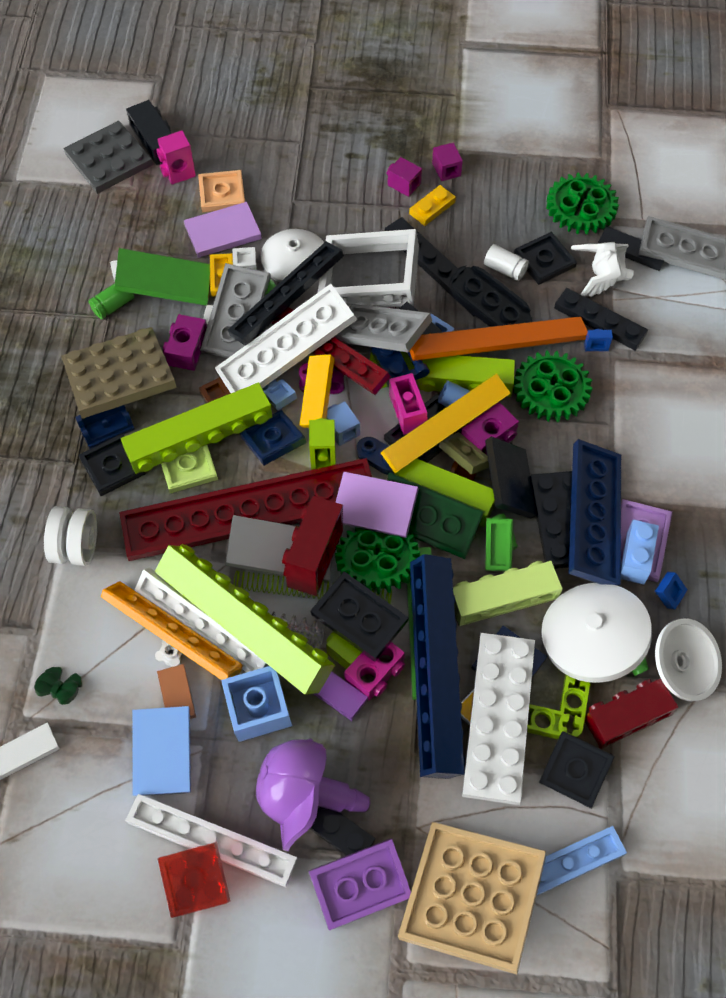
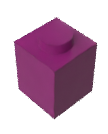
(447, 161)
(404, 176)

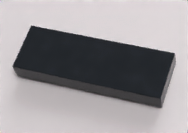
(632, 251)

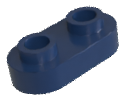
(374, 454)

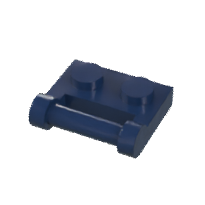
(395, 365)

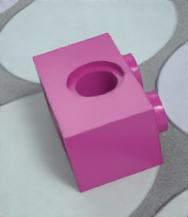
(176, 157)
(407, 402)

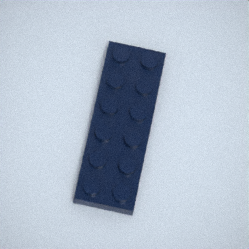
(595, 514)

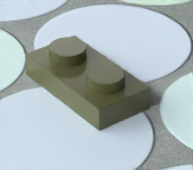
(465, 453)

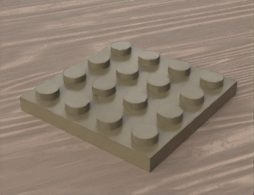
(117, 372)

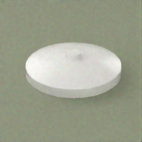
(597, 632)

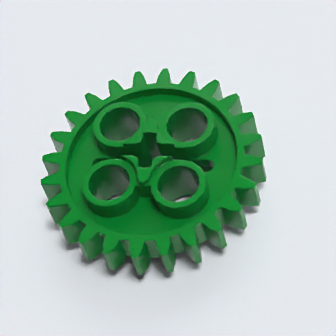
(596, 210)
(552, 386)
(376, 558)

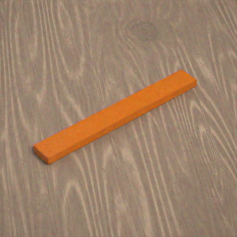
(498, 338)

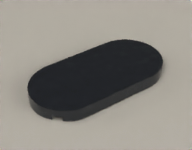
(488, 297)

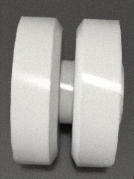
(70, 536)

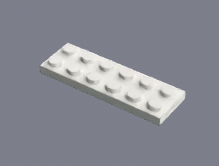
(287, 341)
(499, 719)

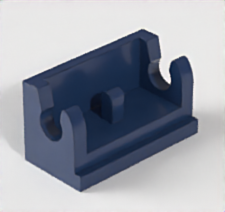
(105, 425)

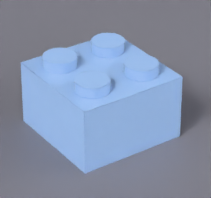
(256, 703)

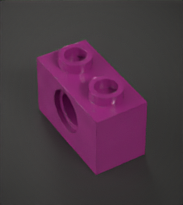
(185, 342)
(495, 420)

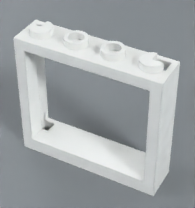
(383, 294)

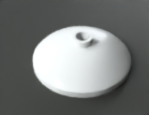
(287, 251)
(688, 659)

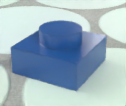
(598, 340)
(671, 590)

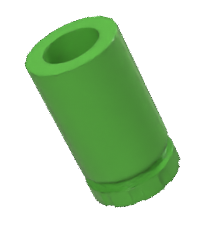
(109, 301)

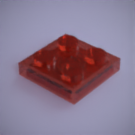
(193, 879)

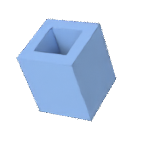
(346, 424)

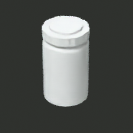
(506, 262)

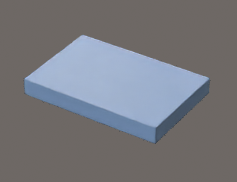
(161, 751)

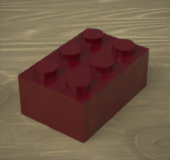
(313, 545)

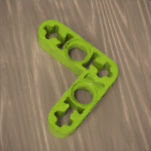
(558, 718)

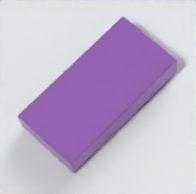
(342, 696)

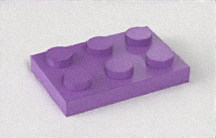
(360, 884)

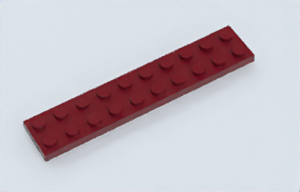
(209, 515)

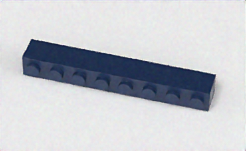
(436, 668)

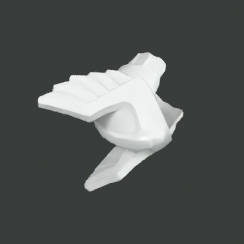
(607, 265)

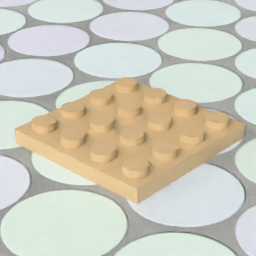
(473, 897)

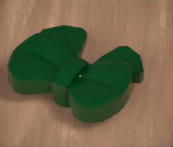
(49, 683)

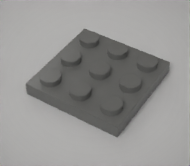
(108, 156)

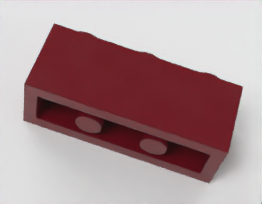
(630, 712)

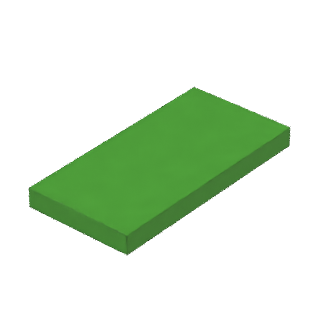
(162, 276)

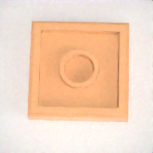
(221, 190)

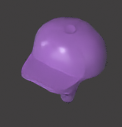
(294, 787)

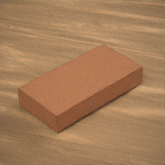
(176, 688)

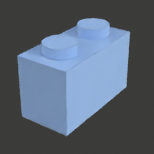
(638, 551)

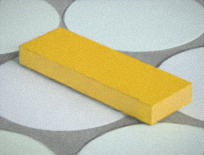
(317, 388)

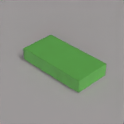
(499, 544)

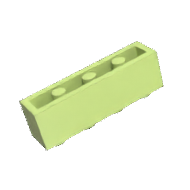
(506, 592)

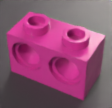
(378, 669)

